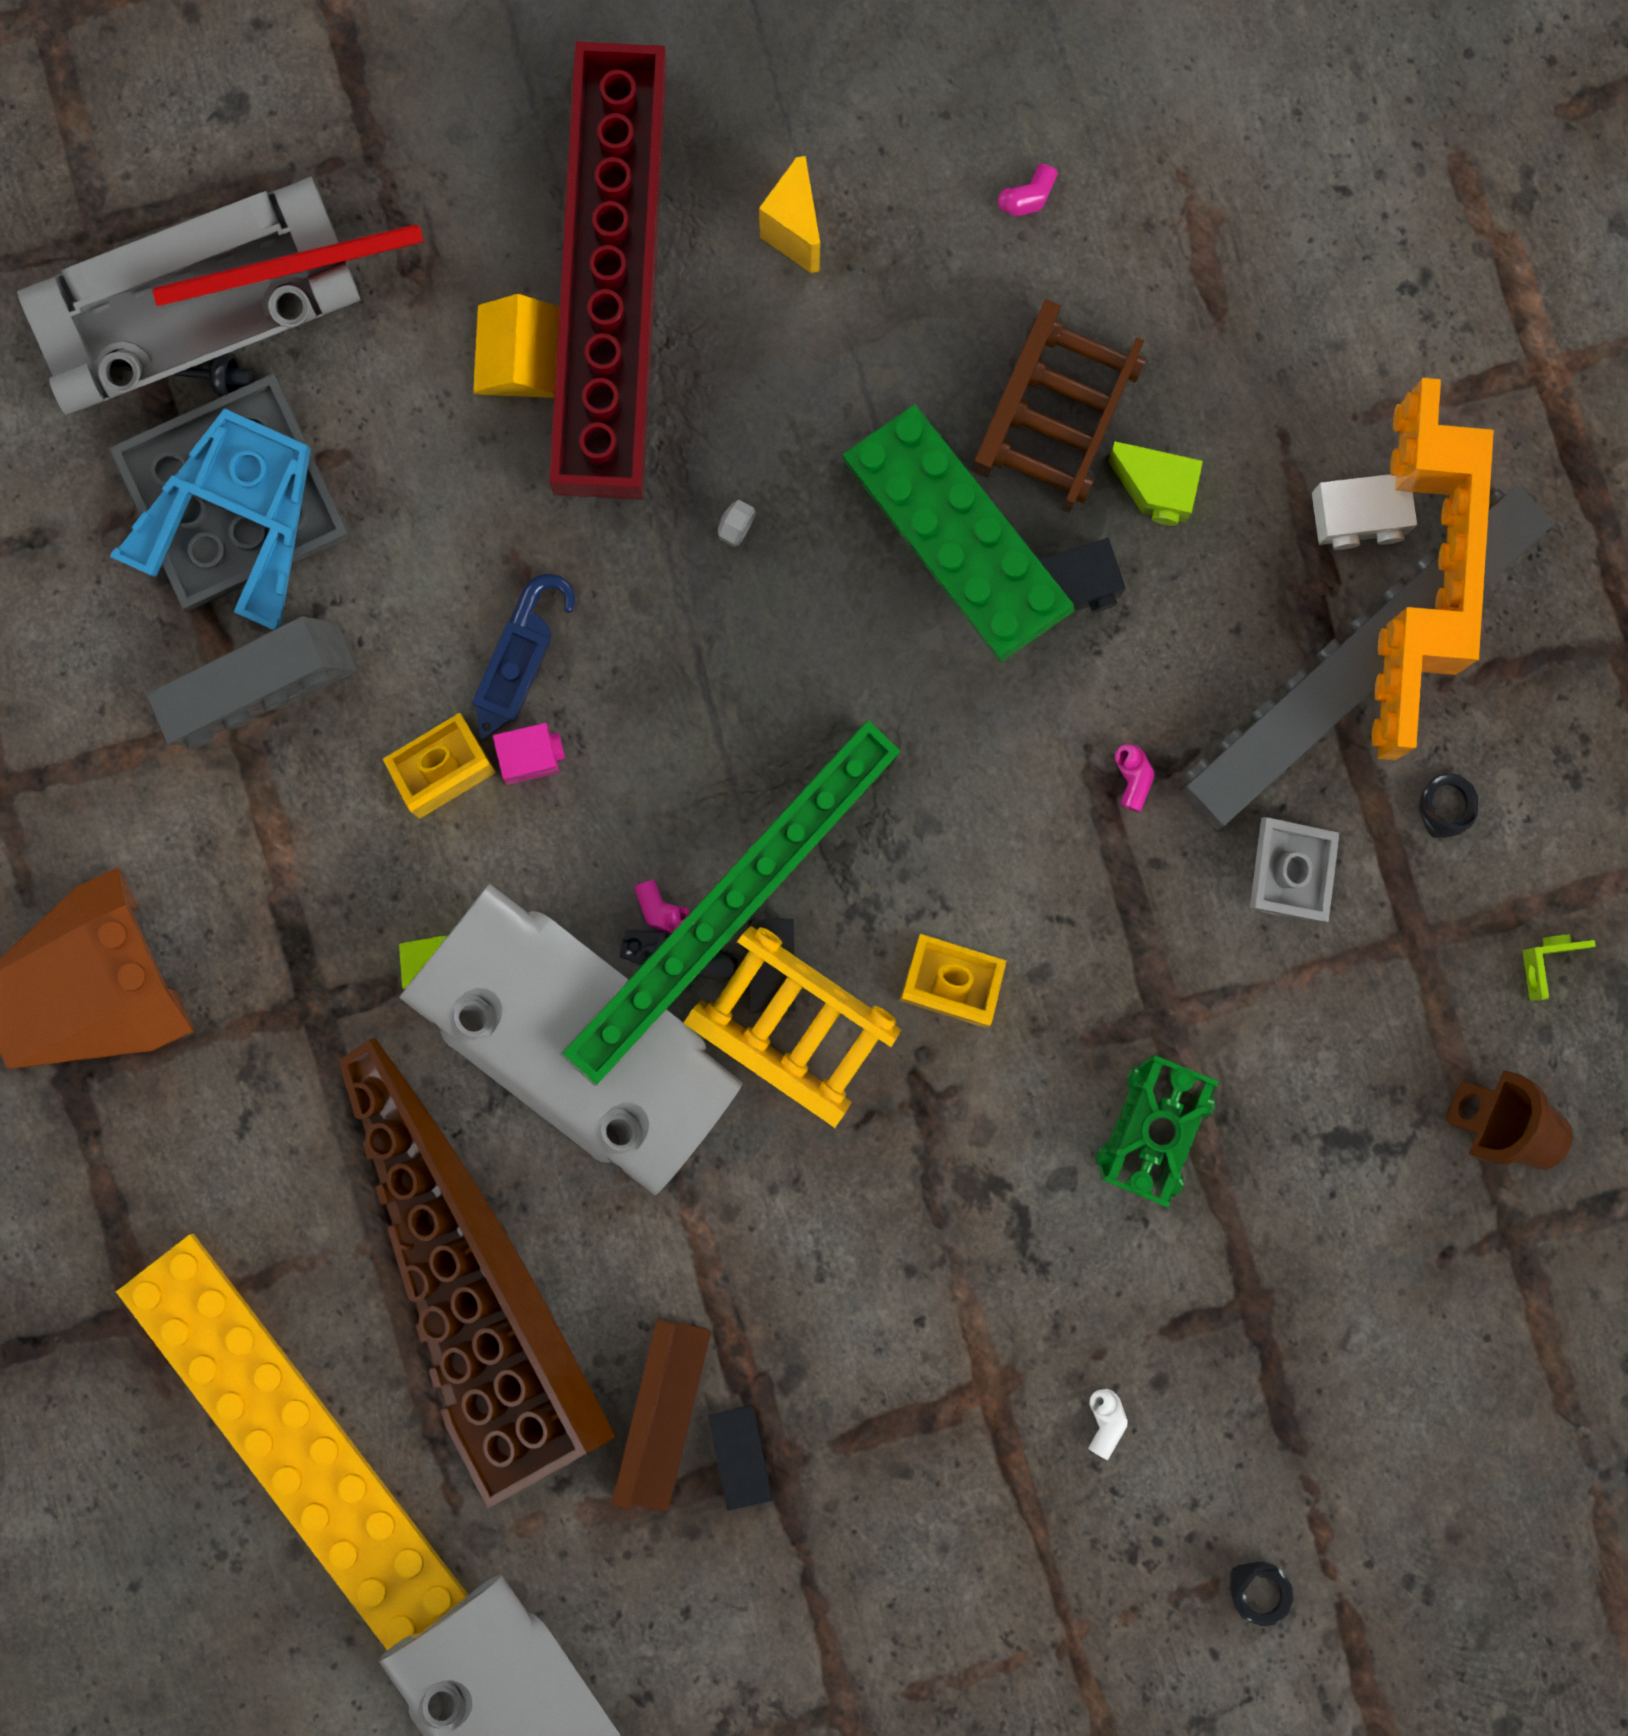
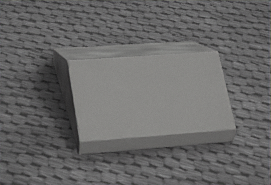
(1294, 870)

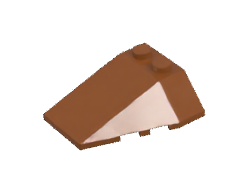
(86, 983)

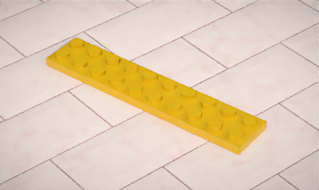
(291, 1443)

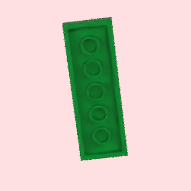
(958, 533)

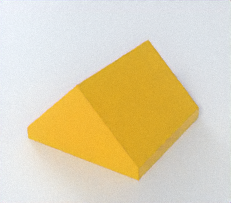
(789, 218)
(516, 347)
(438, 766)
(953, 981)

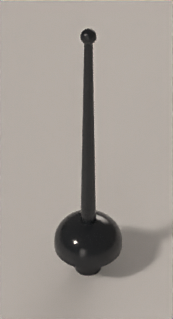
(223, 374)

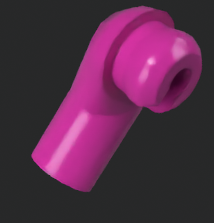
(1029, 197)
(1137, 773)
(655, 911)

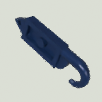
(517, 657)

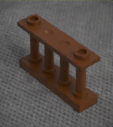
(1015, 411)

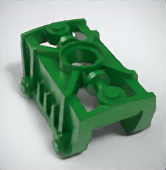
(1134, 1122)

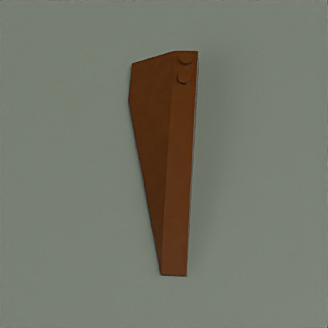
(495, 1349)

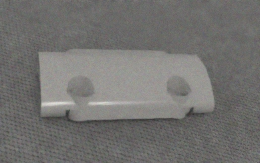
(112, 306)
(538, 998)
(503, 1665)

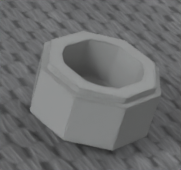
(736, 523)

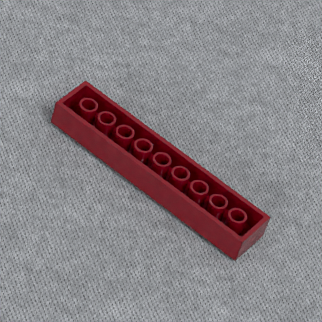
(608, 271)

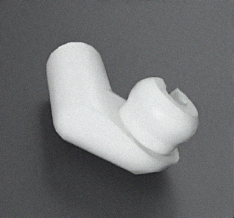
(1110, 1419)

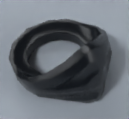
(1439, 827)
(1240, 1579)

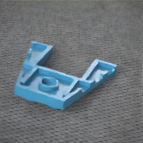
(249, 474)

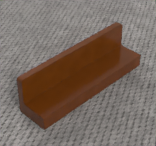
(661, 1415)

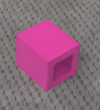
(528, 753)

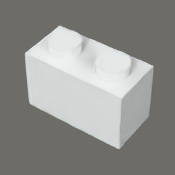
(1362, 511)

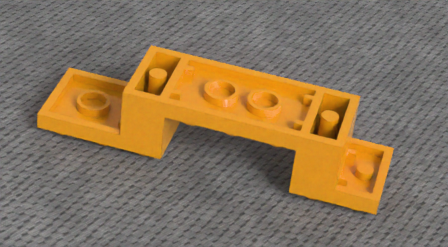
(1444, 638)

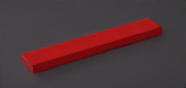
(287, 265)

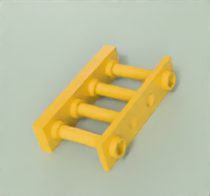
(752, 1045)

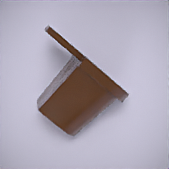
(1513, 1123)

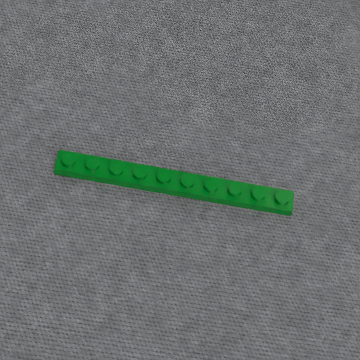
(729, 904)

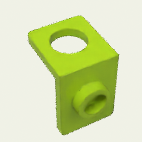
(1534, 962)

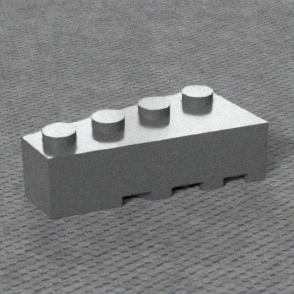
(252, 681)

